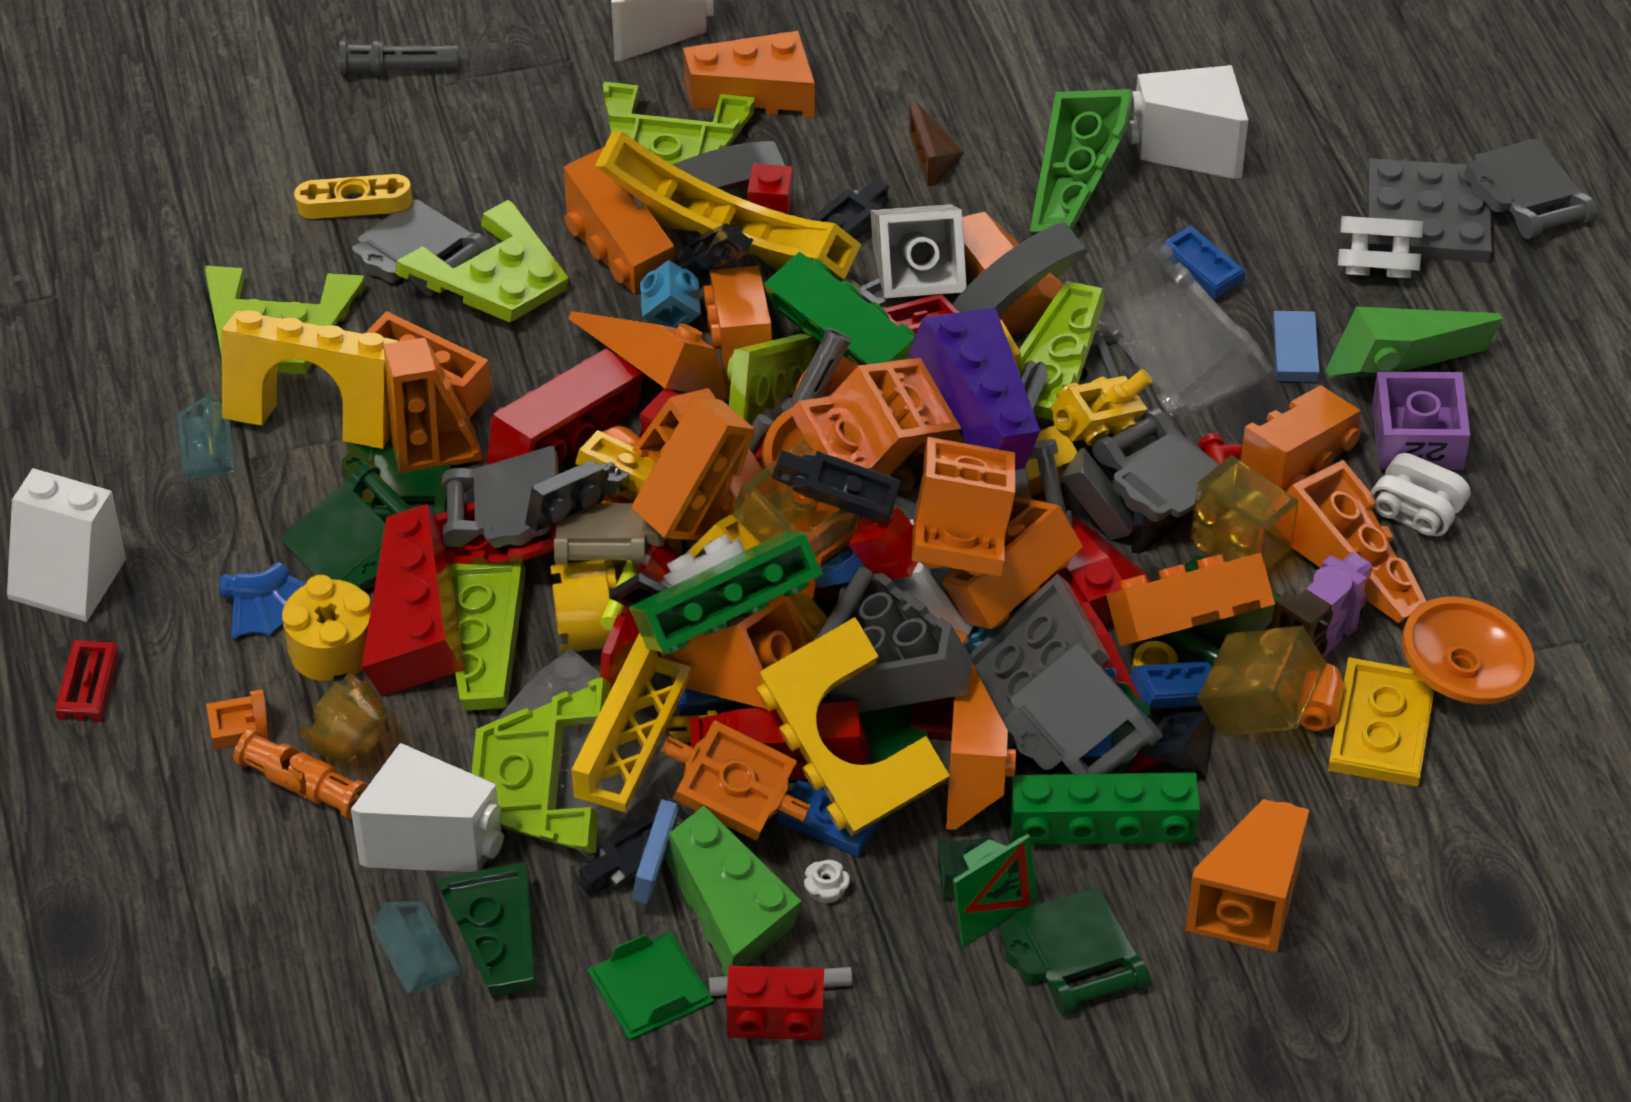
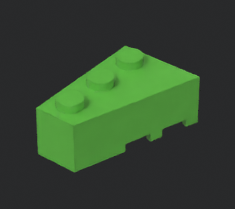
(730, 889)

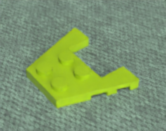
(674, 137)
(501, 280)
(338, 293)
(524, 762)

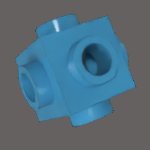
(670, 296)

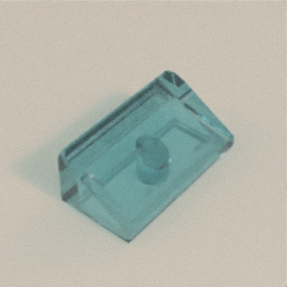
(205, 439)
(414, 945)

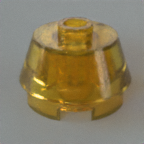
(346, 721)

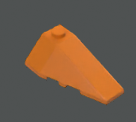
(983, 245)
(666, 354)
(1338, 520)
(977, 754)

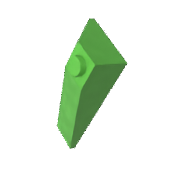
(1078, 147)
(1408, 339)

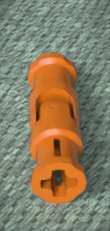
(298, 772)

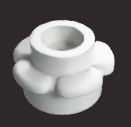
(826, 889)

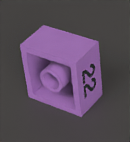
(1421, 417)

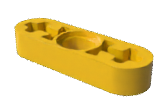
(316, 201)

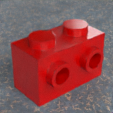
(775, 1002)

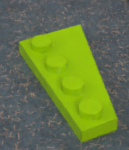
(1063, 340)
(766, 372)
(488, 620)

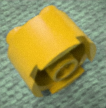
(582, 602)
(326, 627)

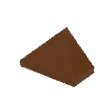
(932, 145)

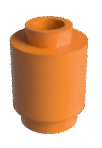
(1326, 701)

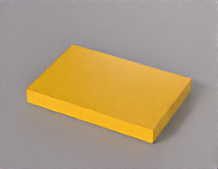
(1381, 723)

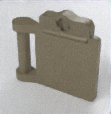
(604, 533)

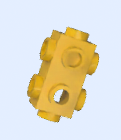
(1100, 406)

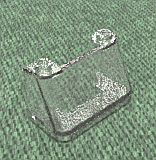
(1178, 333)

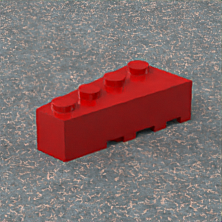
(567, 409)
(413, 608)

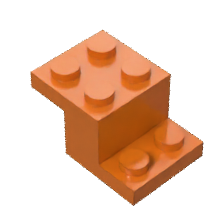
(877, 415)
(963, 507)

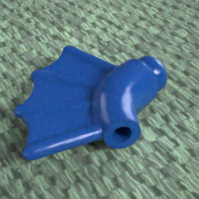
(258, 599)

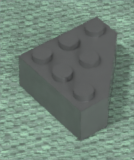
(916, 652)

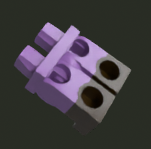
(1329, 603)

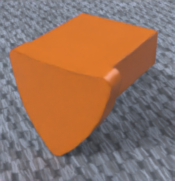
(235, 716)

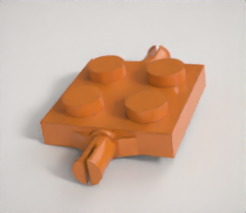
(735, 779)

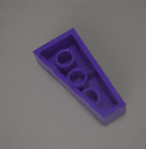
(979, 380)

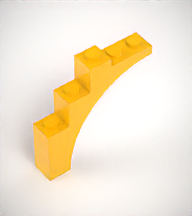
(693, 205)

